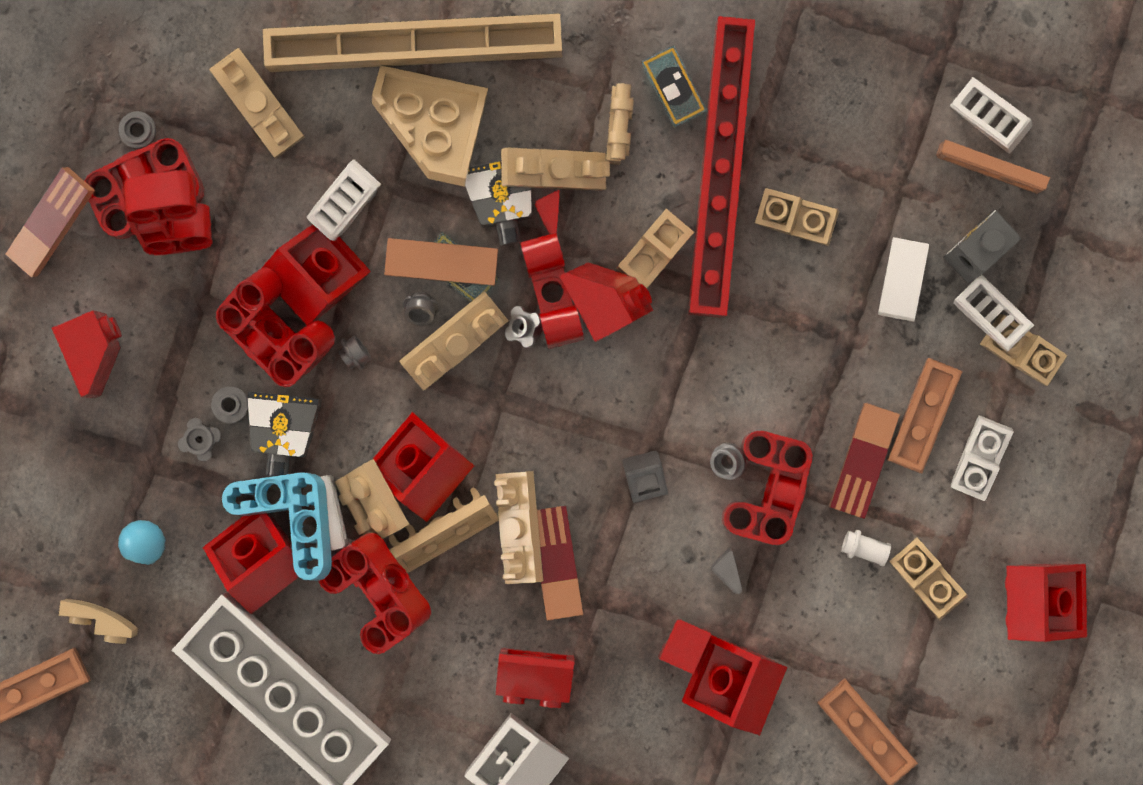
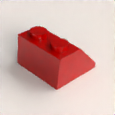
(315, 272)
(606, 298)
(89, 350)
(421, 467)
(253, 560)
(1046, 602)
(534, 676)
(734, 685)

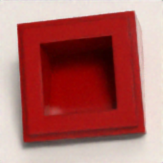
(548, 211)

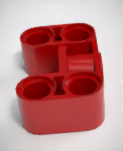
(135, 163)
(166, 213)
(545, 266)
(265, 336)
(782, 493)
(385, 584)

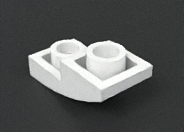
(903, 279)
(981, 458)

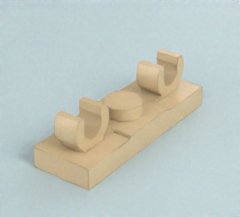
(257, 103)
(554, 169)
(454, 341)
(519, 527)
(443, 532)

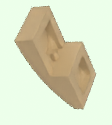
(655, 248)

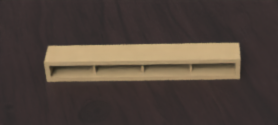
(412, 43)

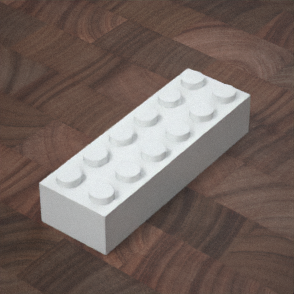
(281, 694)

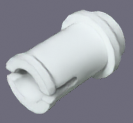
(865, 548)

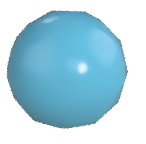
(142, 542)

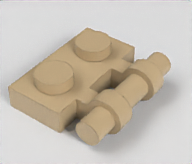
(620, 113)
(370, 501)

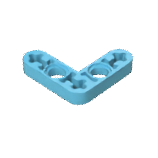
(291, 500)

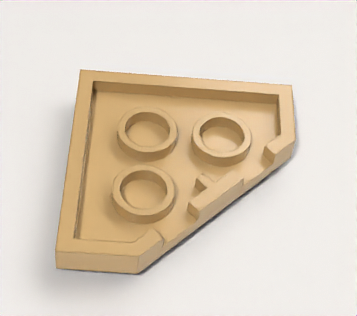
(432, 120)

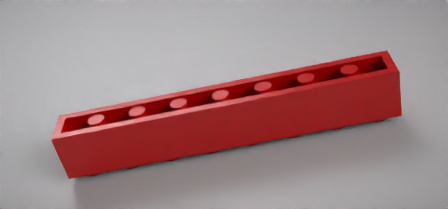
(721, 167)

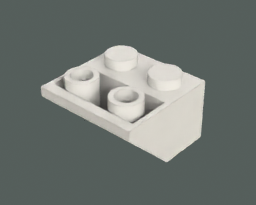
(516, 757)

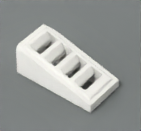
(1012, 114)
(328, 216)
(982, 284)
(337, 530)

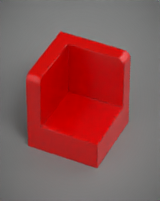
(685, 646)

